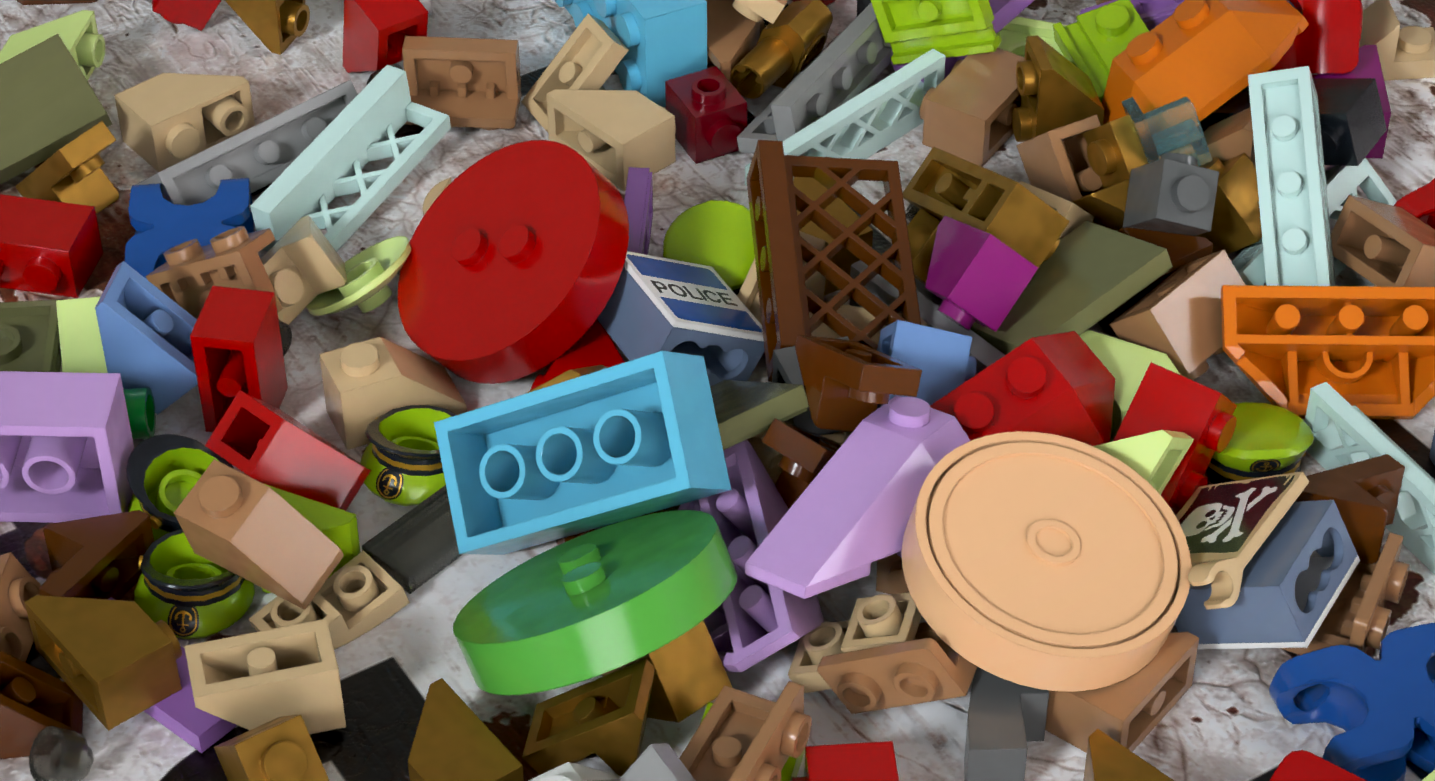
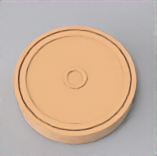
(1045, 561)

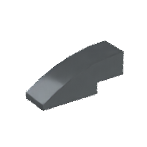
(1000, 725)

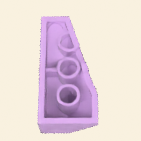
(857, 501)

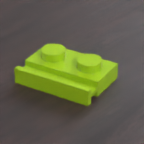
(942, 25)
(1099, 38)

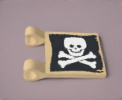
(1229, 525)

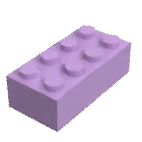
(63, 446)

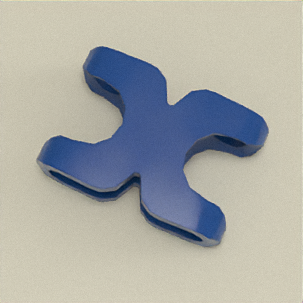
(166, 224)
(1379, 703)

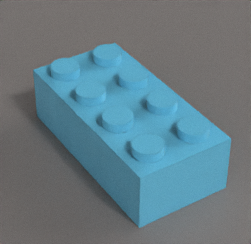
(661, 35)
(582, 454)

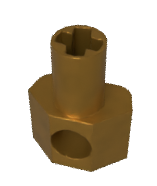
(783, 48)

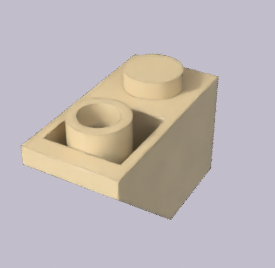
(182, 115)

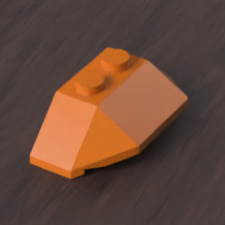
(1201, 54)
(1358, 339)

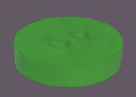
(595, 602)

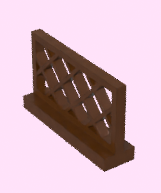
(781, 249)

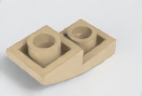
(351, 600)
(873, 623)

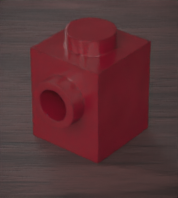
(706, 113)

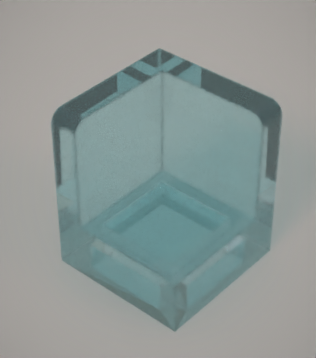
(1169, 130)

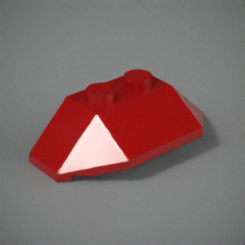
(1040, 387)

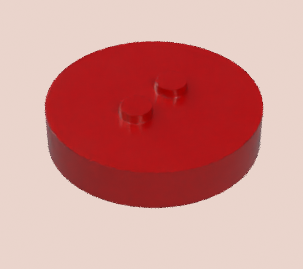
(513, 262)

